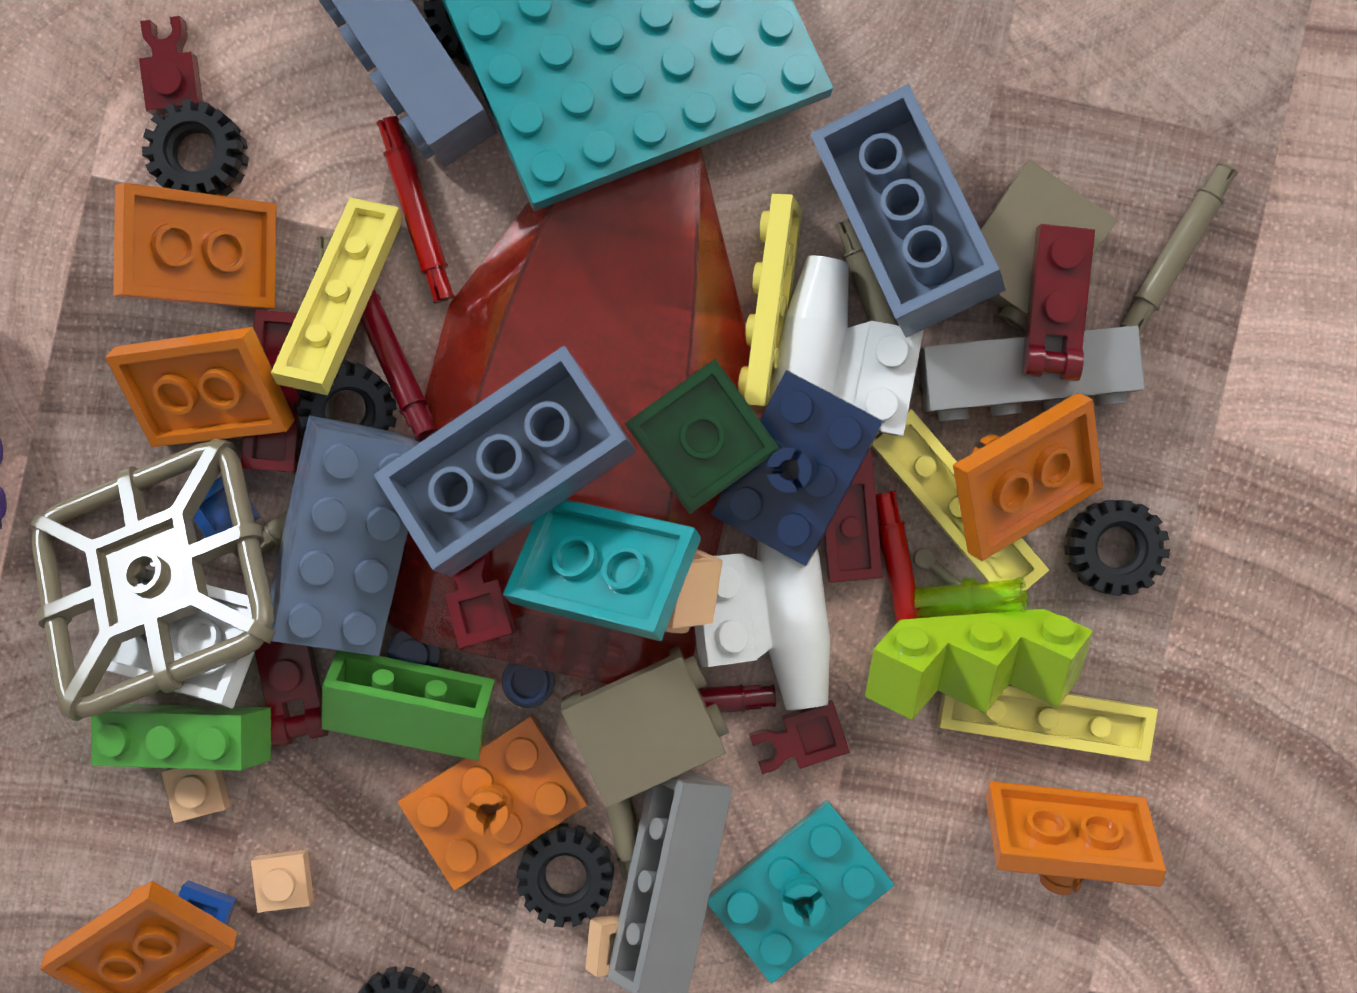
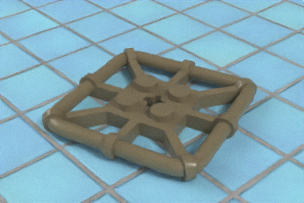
(175, 592)

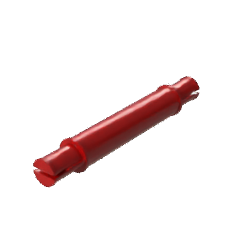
(415, 209)
(896, 557)

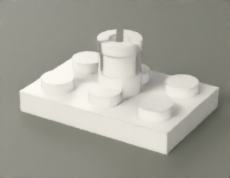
(190, 636)

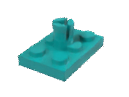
(604, 568)
(799, 891)

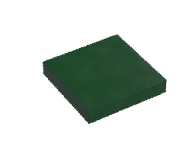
(702, 436)

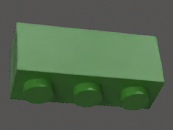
(407, 704)
(182, 737)

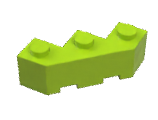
(977, 659)

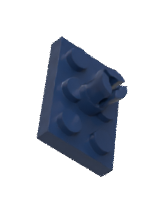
(800, 487)

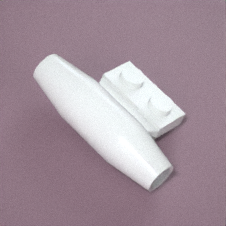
(862, 363)
(774, 609)

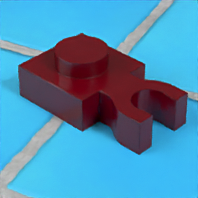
(170, 72)
(479, 607)
(809, 735)

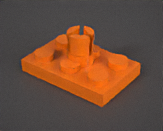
(194, 247)
(201, 387)
(1028, 476)
(493, 805)
(1073, 836)
(140, 945)

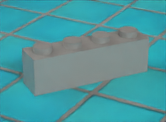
(991, 374)
(669, 884)

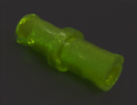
(972, 598)

